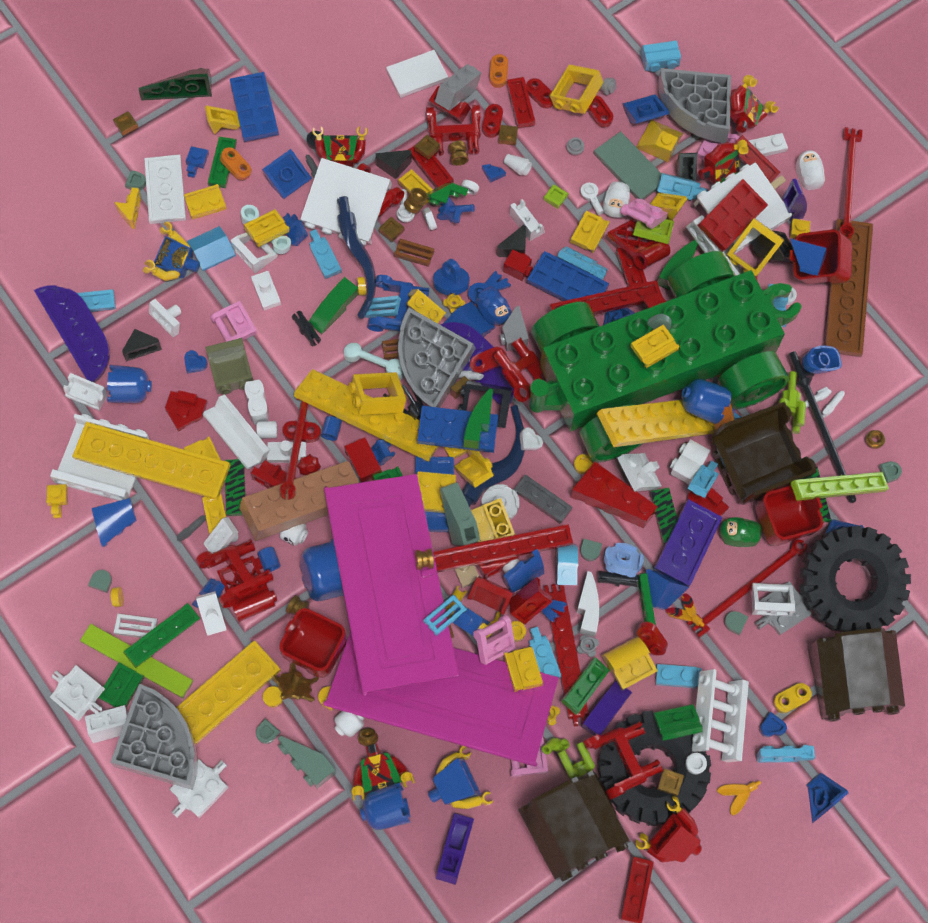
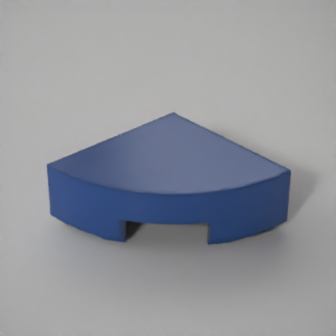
(493, 173)

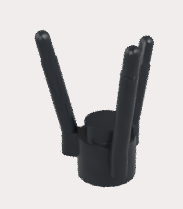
(415, 406)

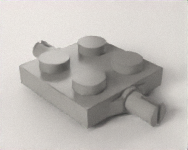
(784, 623)

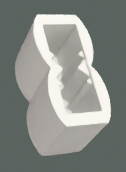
(256, 401)
(690, 461)

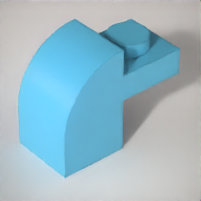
(567, 565)

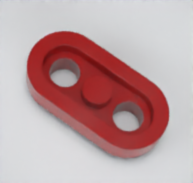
(538, 93)
(601, 112)
(493, 119)
(487, 359)
(307, 437)
(652, 638)

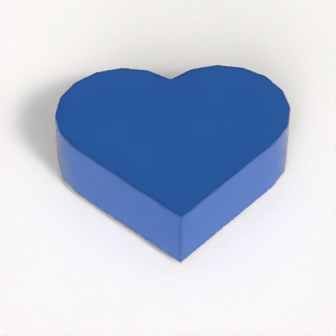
(194, 362)
(772, 726)

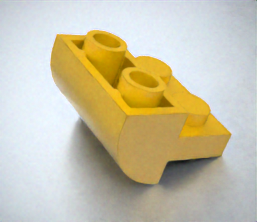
(492, 521)
(630, 662)

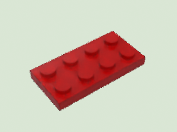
(732, 215)

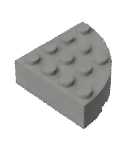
(697, 101)
(431, 357)
(157, 741)

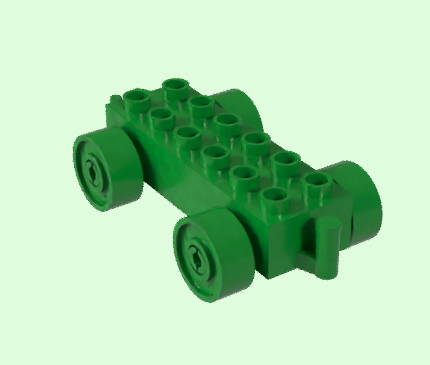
(716, 320)

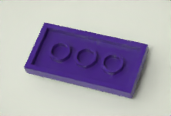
(688, 543)

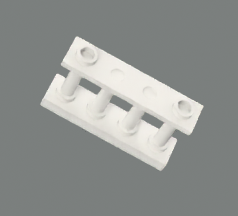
(735, 716)

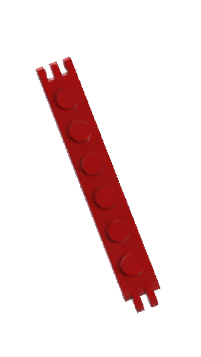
(566, 650)

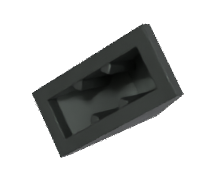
(394, 162)
(687, 166)
(515, 241)
(140, 345)

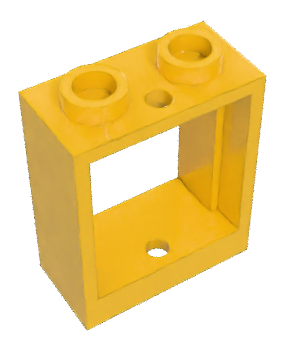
(578, 75)
(766, 232)
(377, 405)

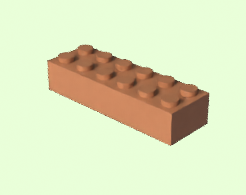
(271, 514)

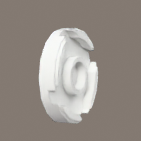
(508, 496)

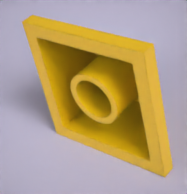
(659, 140)

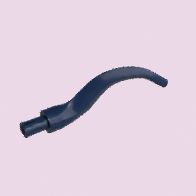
(348, 229)
(501, 470)

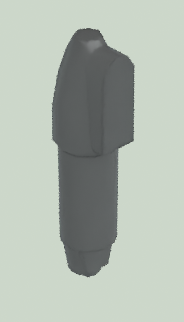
(312, 165)
(187, 532)

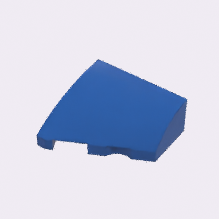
(113, 519)
(524, 572)

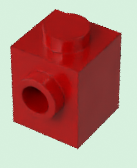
(518, 265)

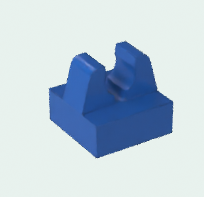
(381, 452)

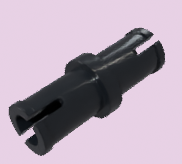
(306, 328)
(617, 579)

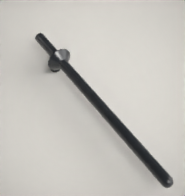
(804, 382)

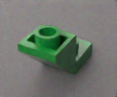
(440, 194)

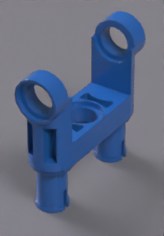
(388, 284)

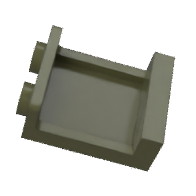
(229, 365)

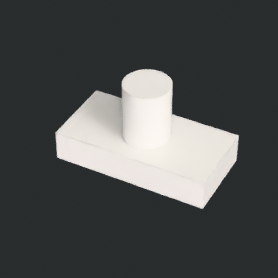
(266, 290)
(165, 317)
(281, 451)
(221, 536)
(211, 613)

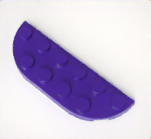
(77, 329)
(492, 377)

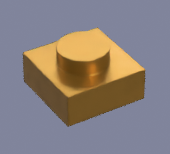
(125, 123)
(508, 135)
(427, 146)
(391, 229)
(456, 388)
(670, 782)

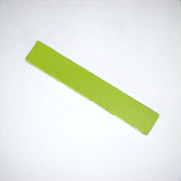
(839, 486)
(151, 668)

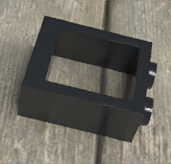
(506, 391)

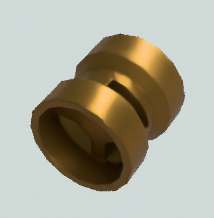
(458, 154)
(415, 200)

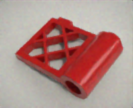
(646, 252)
(254, 602)

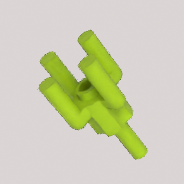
(792, 400)
(579, 768)

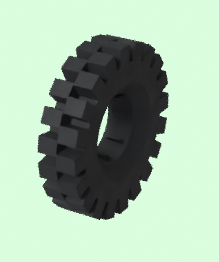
(886, 572)
(650, 804)

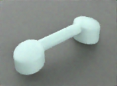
(281, 244)
(354, 352)

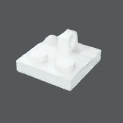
(640, 471)

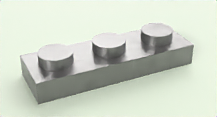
(543, 499)

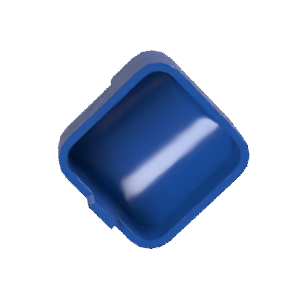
(321, 572)

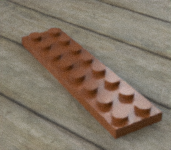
(849, 299)

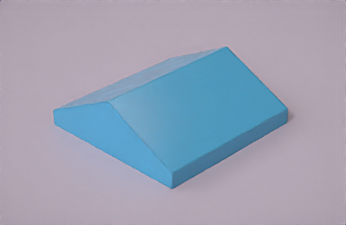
(211, 248)

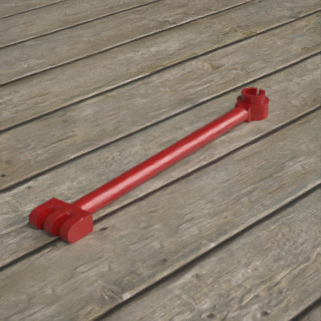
(852, 138)
(288, 484)
(794, 551)

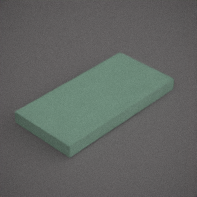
(629, 165)

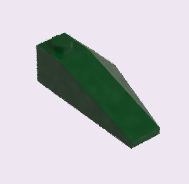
(183, 85)

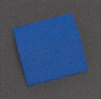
(645, 109)
(286, 174)
(471, 316)

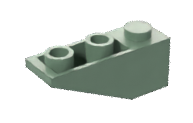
(459, 517)
(312, 763)

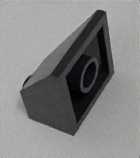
(763, 245)

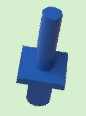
(453, 212)

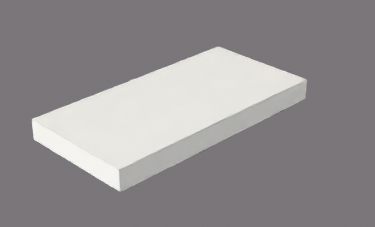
(165, 189)

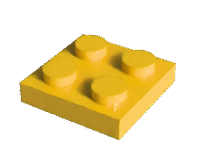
(430, 489)

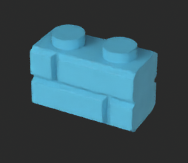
(660, 56)

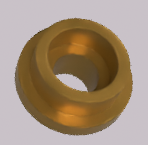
(878, 435)
(367, 737)

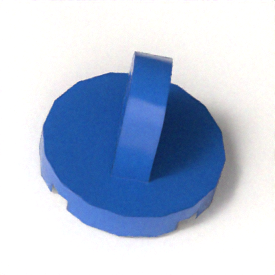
(451, 278)

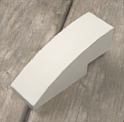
(589, 607)

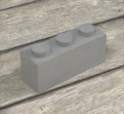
(458, 87)

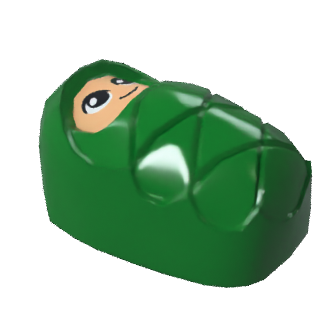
(740, 532)

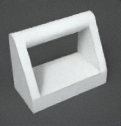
(245, 254)
(769, 608)

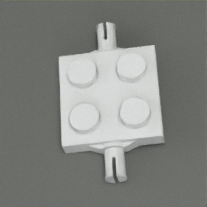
(77, 692)
(206, 790)

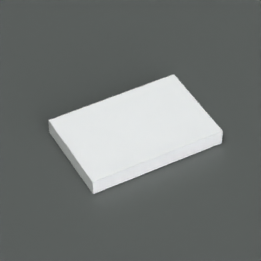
(417, 73)

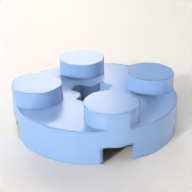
(615, 564)

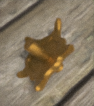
(294, 685)

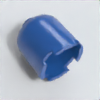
(127, 384)
(706, 400)
(386, 808)

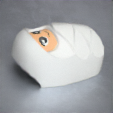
(810, 170)
(615, 198)

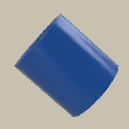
(331, 428)
(269, 559)

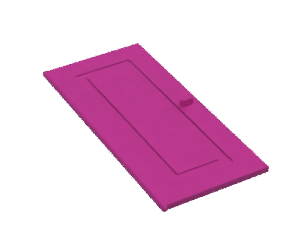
(385, 595)
(466, 710)

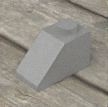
(513, 330)

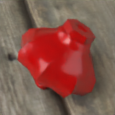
(308, 465)

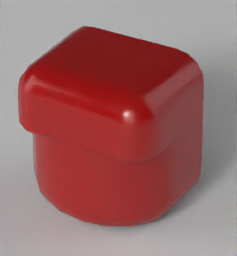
(838, 261)
(786, 518)
(313, 642)

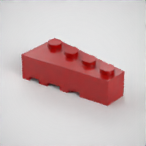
(614, 496)

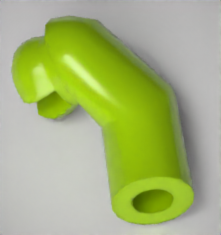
(556, 745)

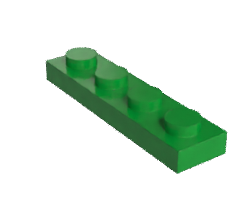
(161, 635)

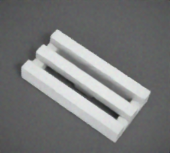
(117, 631)

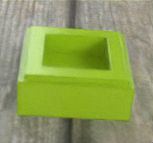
(555, 196)

